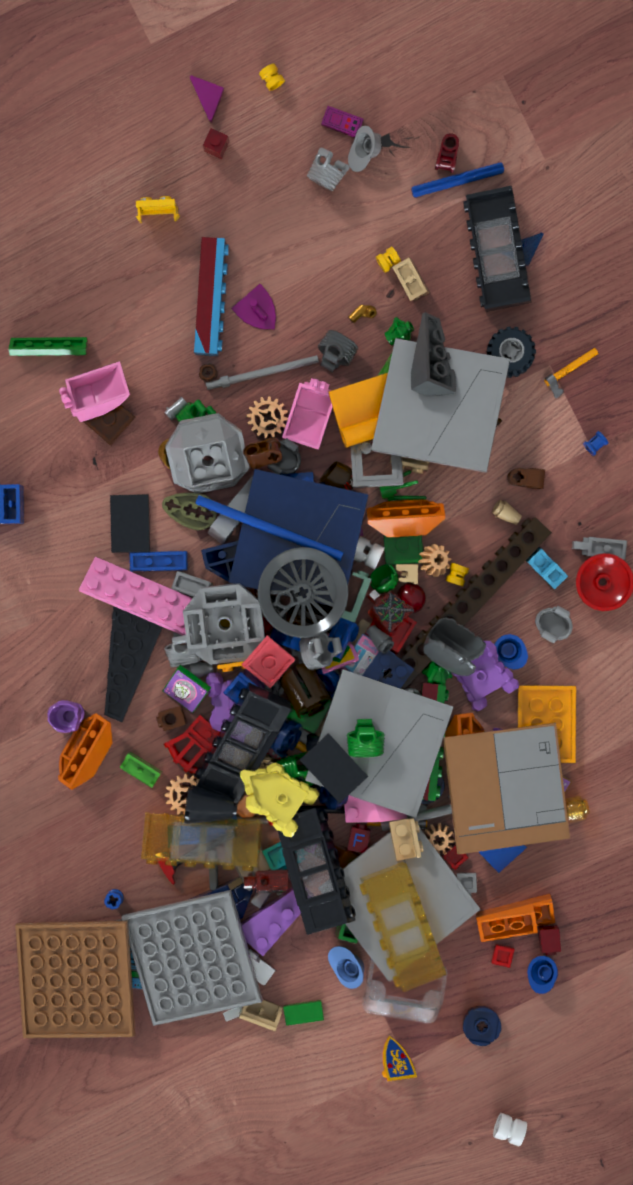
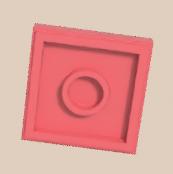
(268, 661)

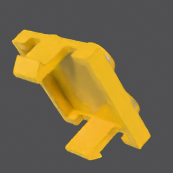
(164, 205)

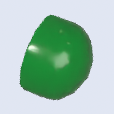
(384, 579)

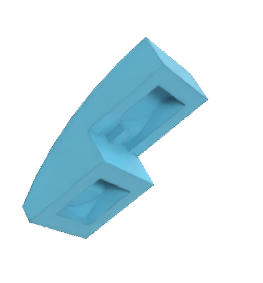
(546, 568)

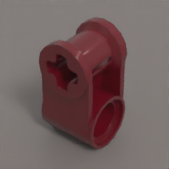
(447, 156)

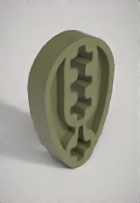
(180, 515)

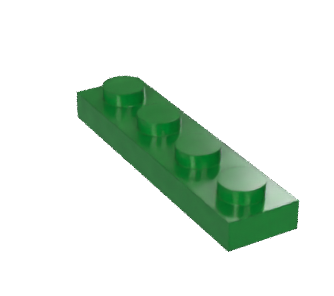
(48, 346)

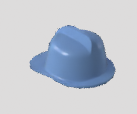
(346, 966)

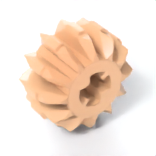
(440, 564)
(442, 833)

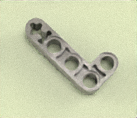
(223, 525)

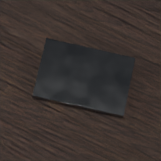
(130, 523)
(333, 768)

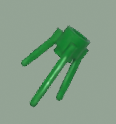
(389, 491)

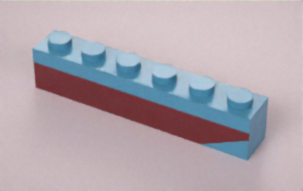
(210, 296)

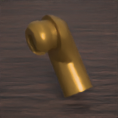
(363, 311)

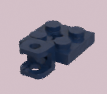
(400, 669)

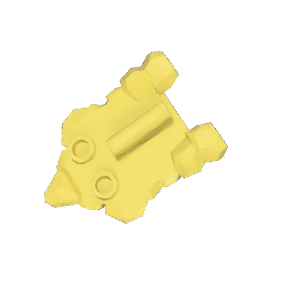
(276, 796)

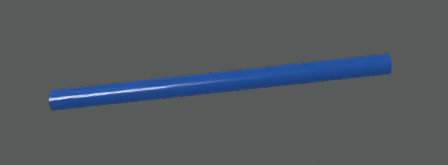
(267, 527)

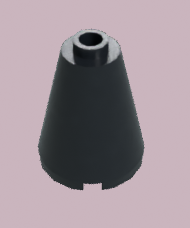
(207, 806)

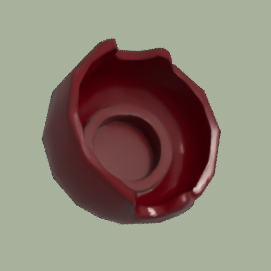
(413, 595)

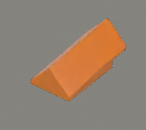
(515, 918)

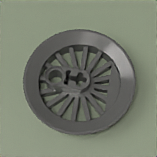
(333, 579)

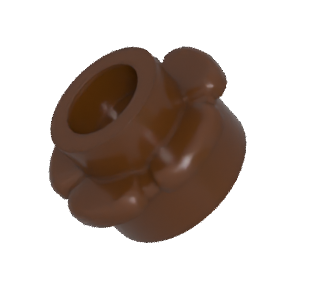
(207, 367)

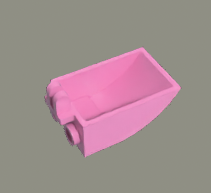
(95, 392)
(309, 414)

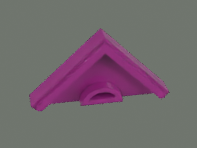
(208, 94)

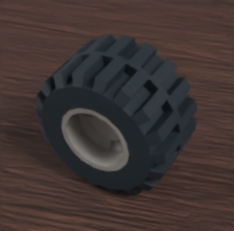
(514, 345)

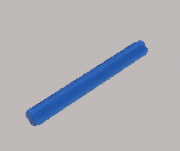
(458, 179)

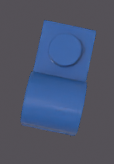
(346, 631)
(285, 640)

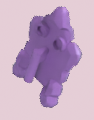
(488, 677)
(219, 700)

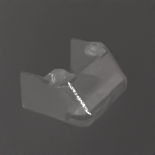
(378, 1003)

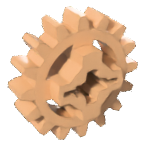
(263, 425)
(179, 788)

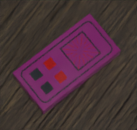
(341, 121)

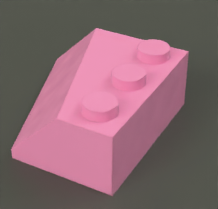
(362, 811)

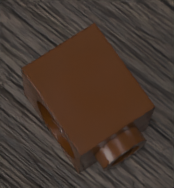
(179, 714)

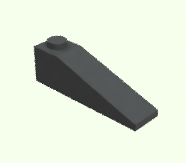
(430, 365)

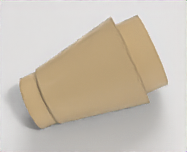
(506, 512)

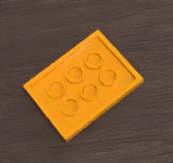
(550, 705)

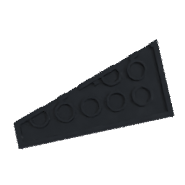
(129, 653)

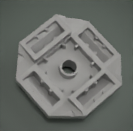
(204, 437)
(206, 634)

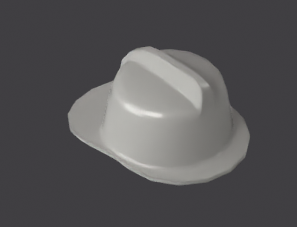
(365, 146)

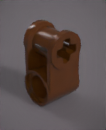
(261, 453)
(530, 478)

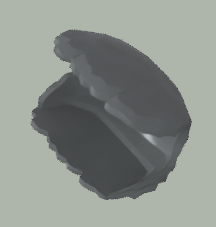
(453, 647)

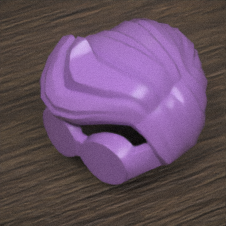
(65, 716)

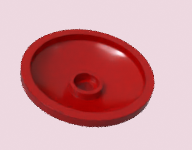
(618, 582)

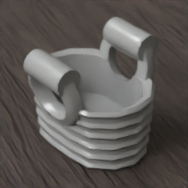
(326, 174)
(554, 623)
(315, 650)
(179, 654)

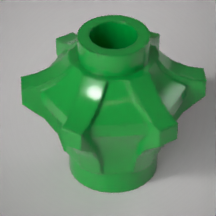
(399, 330)
(436, 674)

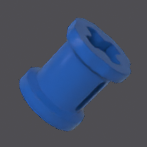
(595, 443)
(111, 904)

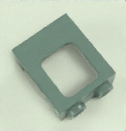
(351, 616)

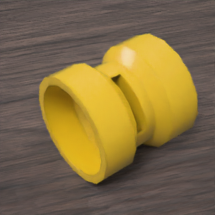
(271, 77)
(387, 262)
(457, 570)

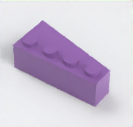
(270, 922)

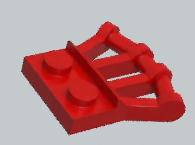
(201, 734)

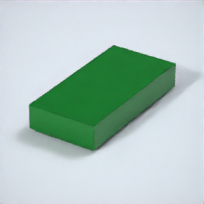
(303, 1012)

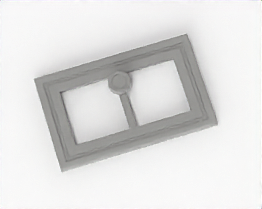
(361, 481)

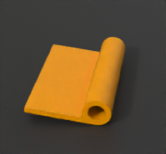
(358, 409)

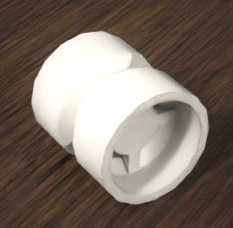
(374, 554)
(510, 1129)

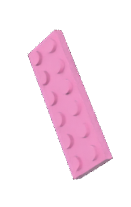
(136, 595)

